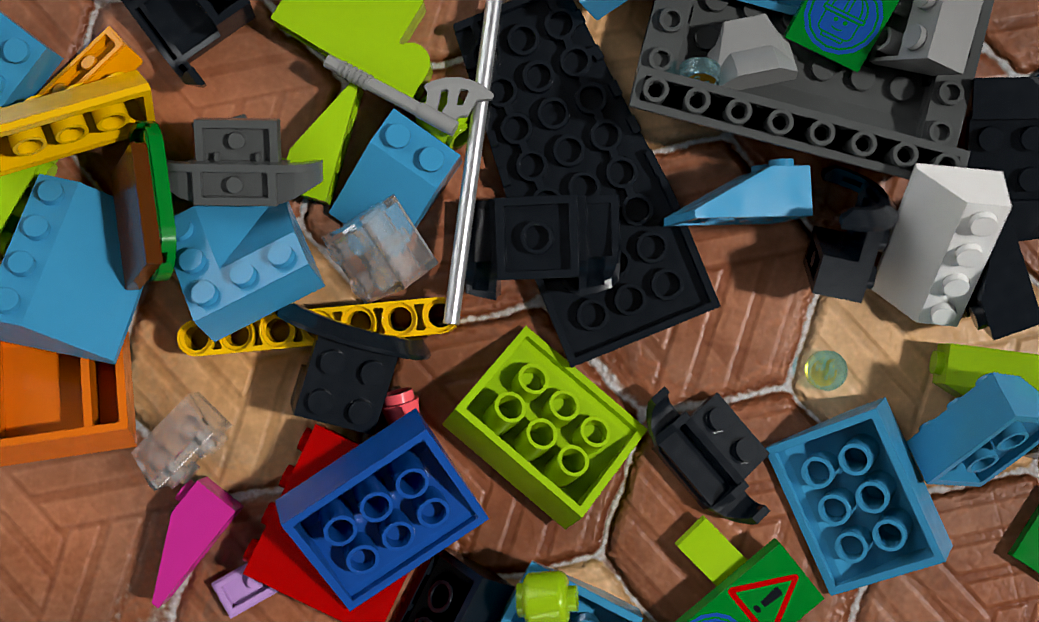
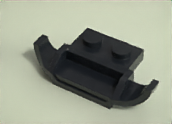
(708, 454)

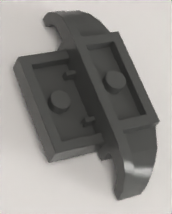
(240, 165)

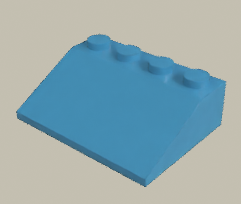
(66, 274)
(860, 498)

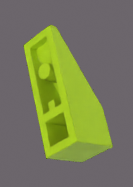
(328, 141)

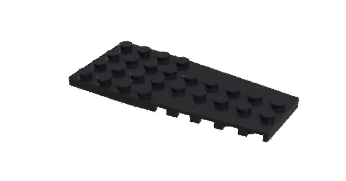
(568, 132)

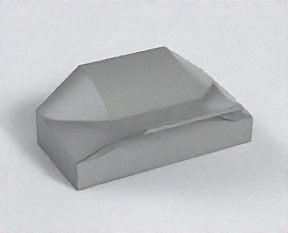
(752, 54)

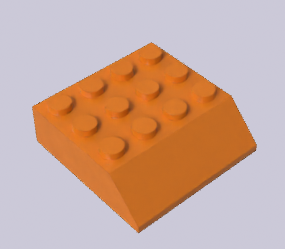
(63, 404)

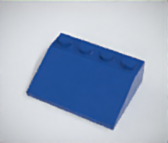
(380, 510)

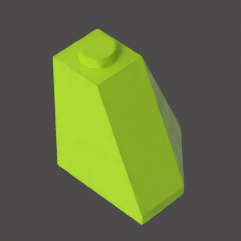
(960, 366)

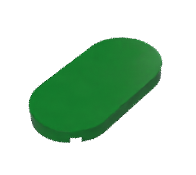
(150, 133)

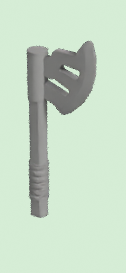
(428, 112)

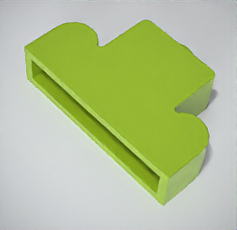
(365, 34)

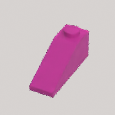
(192, 530)

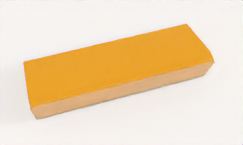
(102, 57)

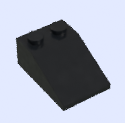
(1004, 293)

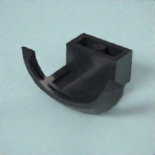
(188, 28)
(843, 262)
(346, 370)

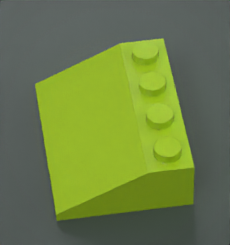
(546, 428)

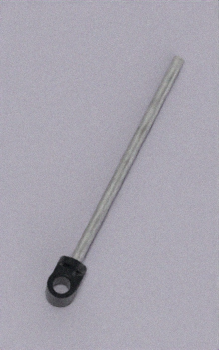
(471, 166)

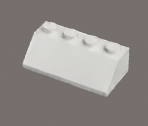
(941, 241)

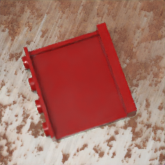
(281, 563)

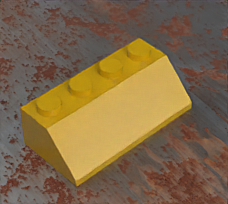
(72, 120)

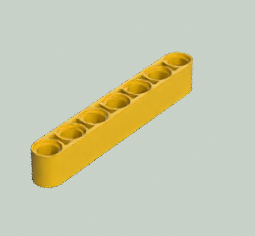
(261, 331)

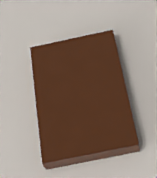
(136, 216)

